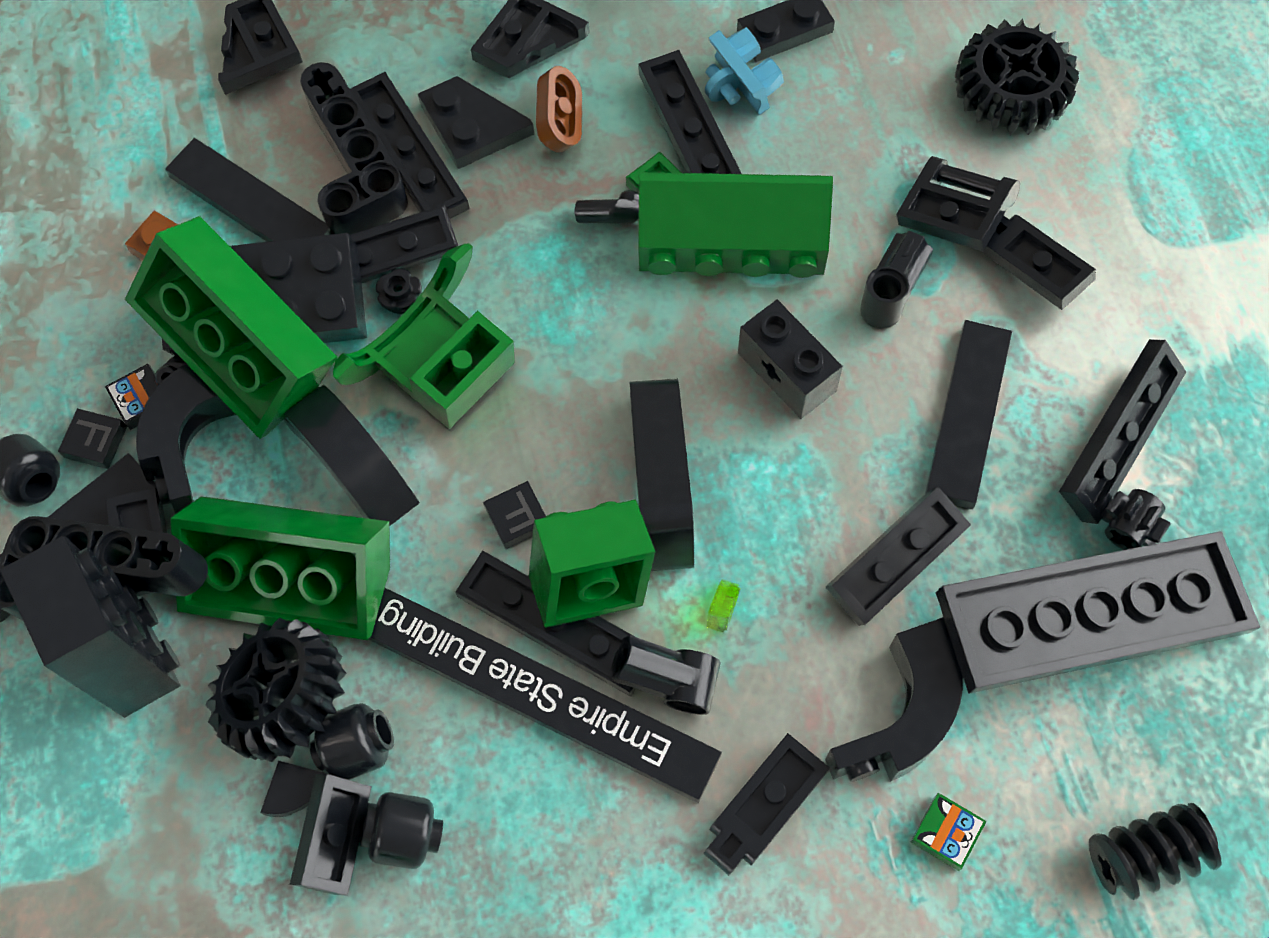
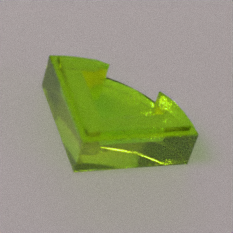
(723, 605)

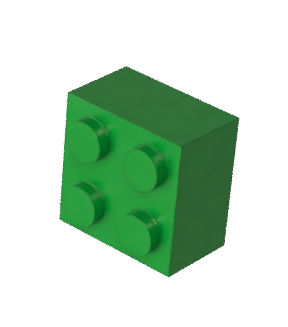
(590, 562)

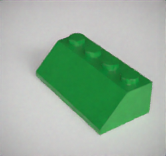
(734, 223)
(228, 325)
(286, 565)

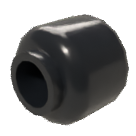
(26, 470)
(353, 742)
(400, 830)

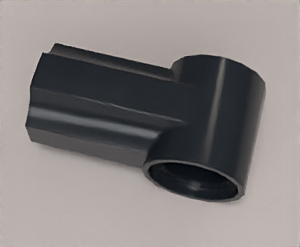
(894, 279)
(680, 677)

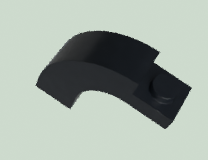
(168, 425)
(351, 456)
(931, 704)

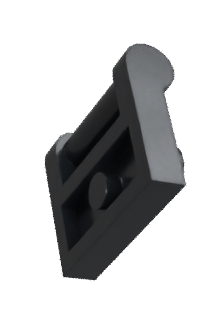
(954, 213)

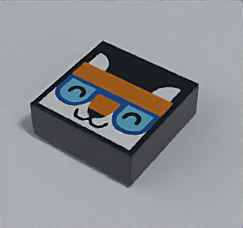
(132, 393)

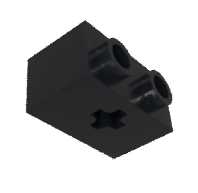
(789, 358)

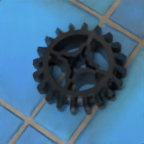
(1016, 76)
(284, 693)

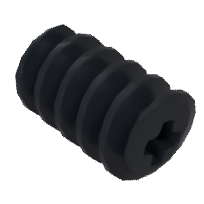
(1155, 848)

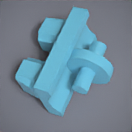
(753, 83)

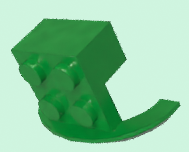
(436, 348)

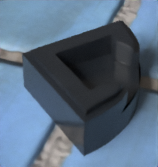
(288, 790)

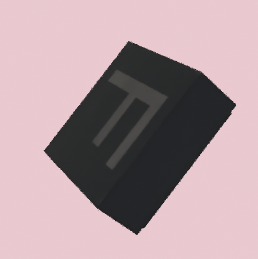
(92, 438)
(514, 514)

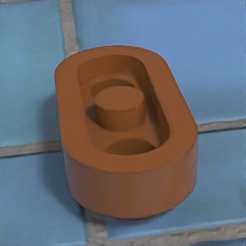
(559, 109)

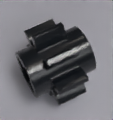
(1135, 519)

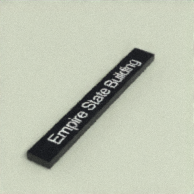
(545, 696)

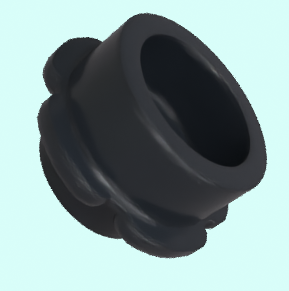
(398, 301)

